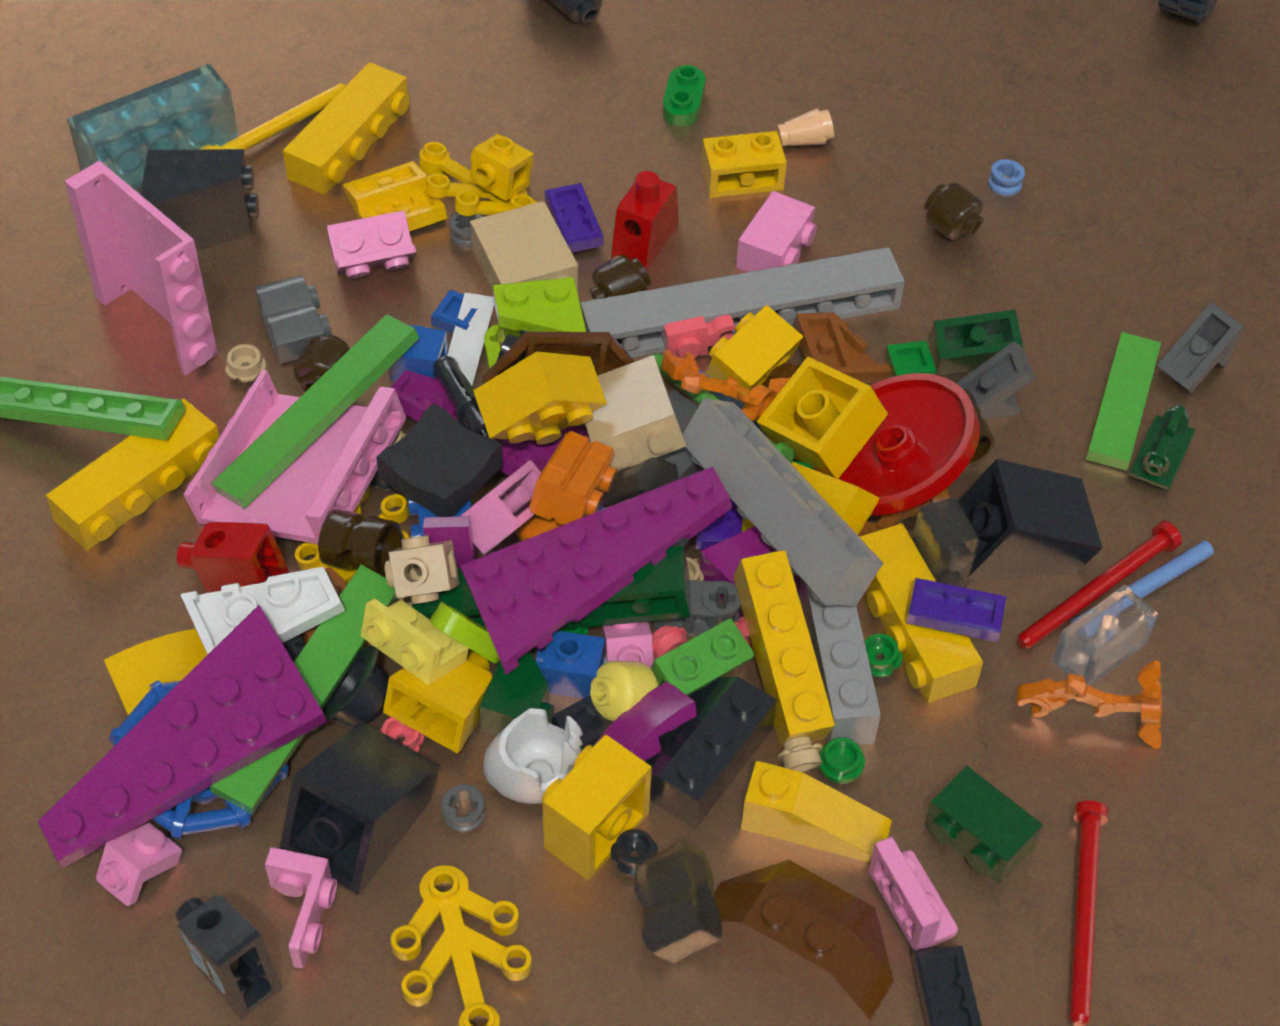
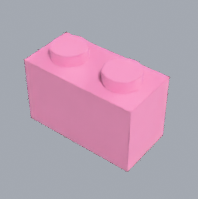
(776, 234)
(503, 508)

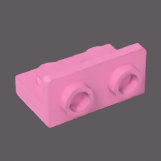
(371, 244)
(910, 896)

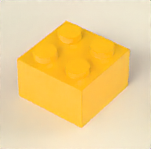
(540, 397)
(823, 417)
(595, 805)

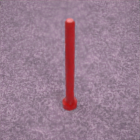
(1164, 537)
(1090, 816)

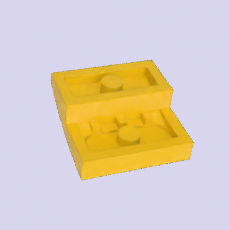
(396, 191)
(160, 658)

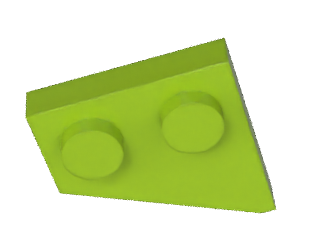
(539, 306)

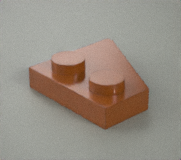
(833, 344)

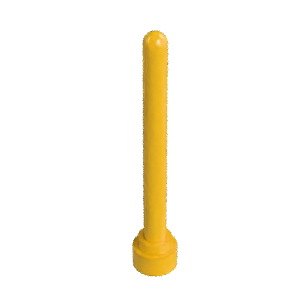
(282, 121)

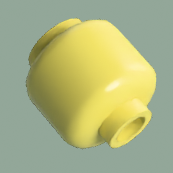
(620, 687)

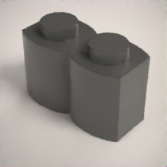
(290, 315)

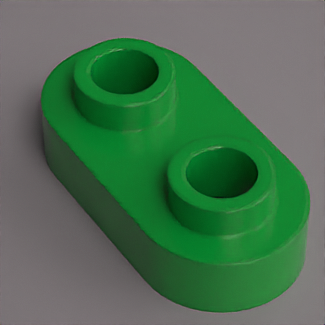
(683, 95)

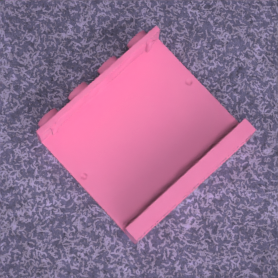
(142, 250)
(321, 480)

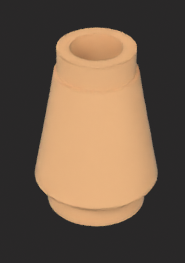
(807, 129)

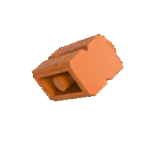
(573, 480)

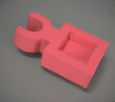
(696, 335)

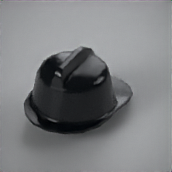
(359, 693)

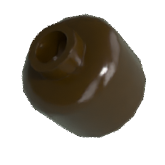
(954, 211)
(619, 277)
(317, 358)

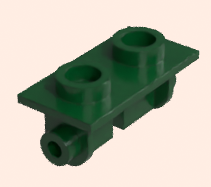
(1164, 448)

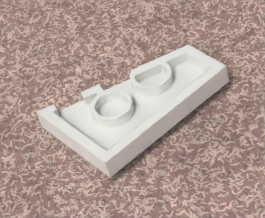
(289, 600)

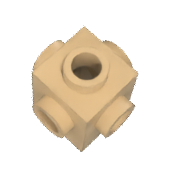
(437, 567)

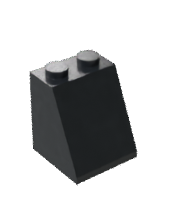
(202, 192)
(1029, 522)
(357, 803)

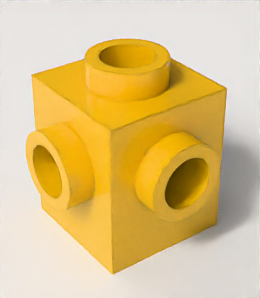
(501, 166)

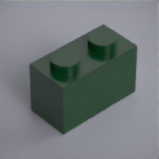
(971, 340)
(982, 825)

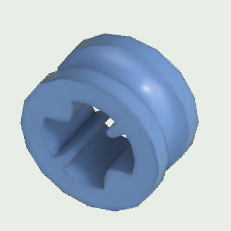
(1004, 185)

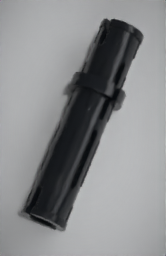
(460, 394)

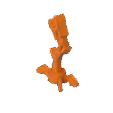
(687, 371)
(1050, 695)

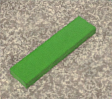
(1123, 401)

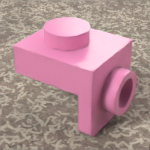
(628, 642)
(135, 859)

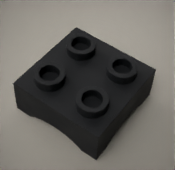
(440, 462)

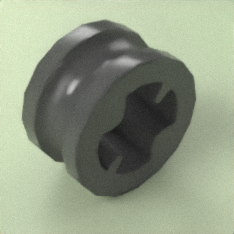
(462, 237)
(454, 796)

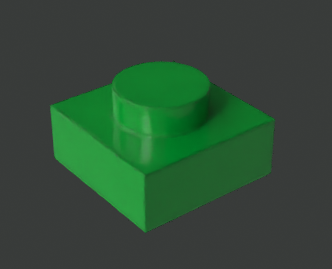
(910, 358)

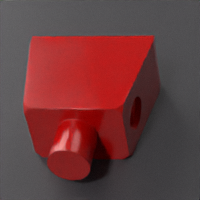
(647, 209)
(232, 554)

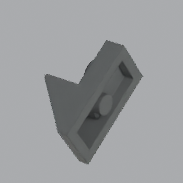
(1201, 347)
(998, 380)

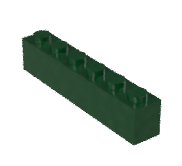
(654, 595)

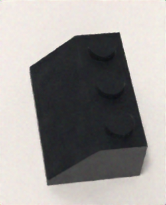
(710, 749)

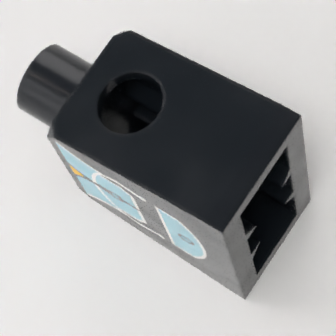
(215, 939)

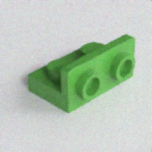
(703, 658)

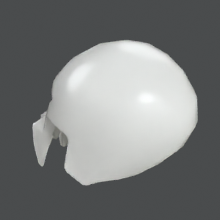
(531, 756)

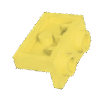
(411, 640)

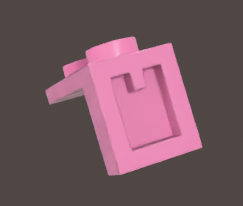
(298, 875)

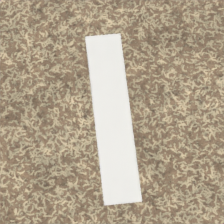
(468, 344)

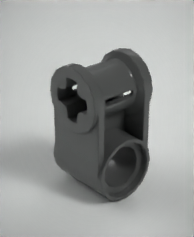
(706, 607)

